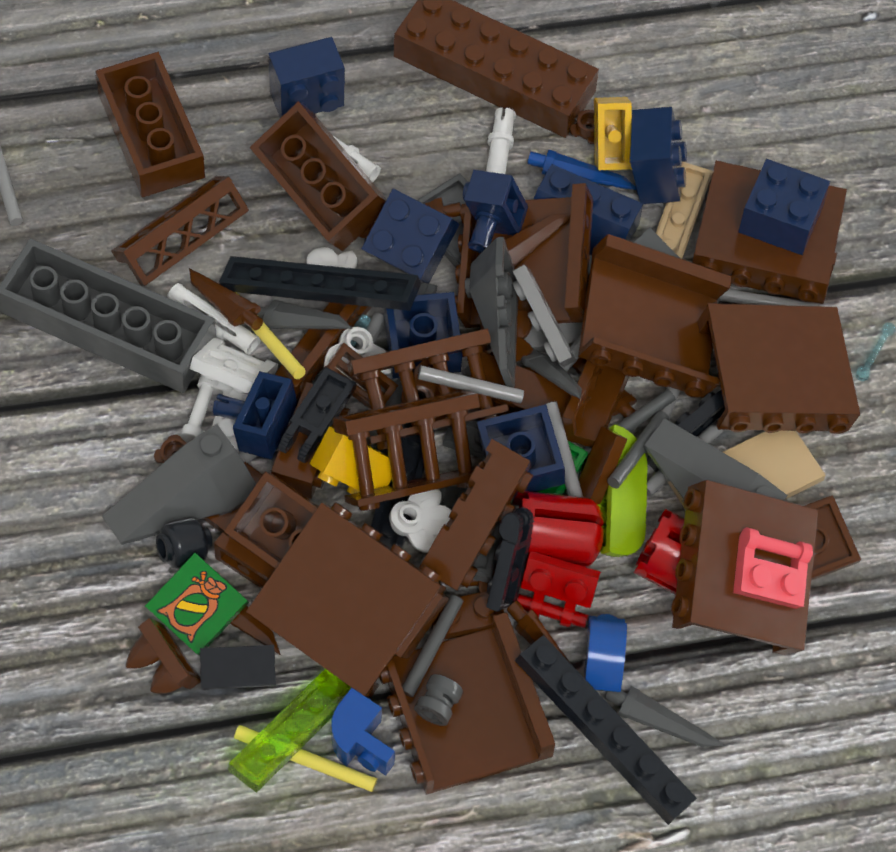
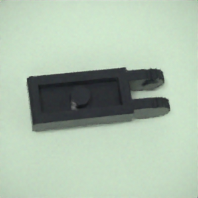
(316, 412)
(510, 558)

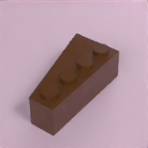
(477, 515)

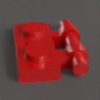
(561, 581)

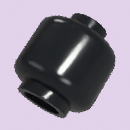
(181, 540)

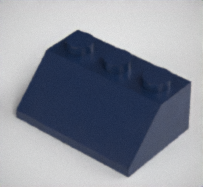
(611, 212)

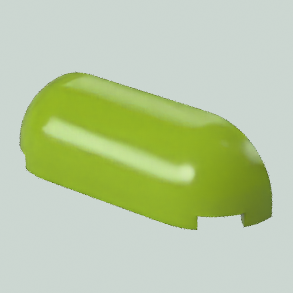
(625, 507)

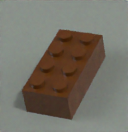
(150, 124)
(320, 176)

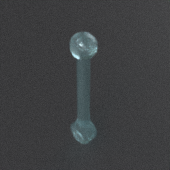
(863, 372)

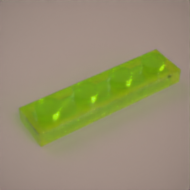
(289, 731)

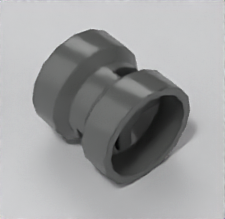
(438, 700)

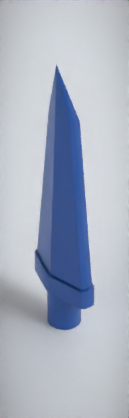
(579, 168)

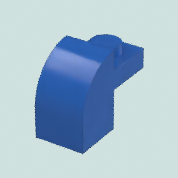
(605, 652)
(351, 733)

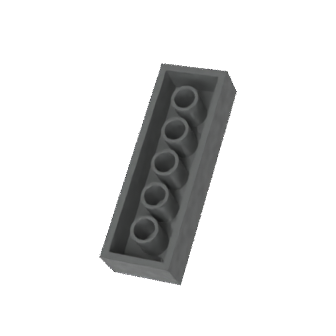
(105, 314)

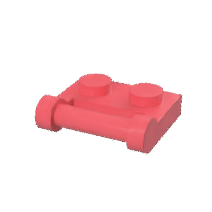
(767, 579)

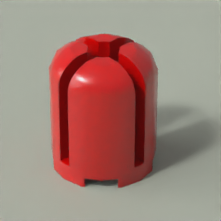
(564, 526)
(662, 552)

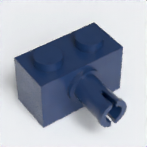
(494, 205)
(262, 415)

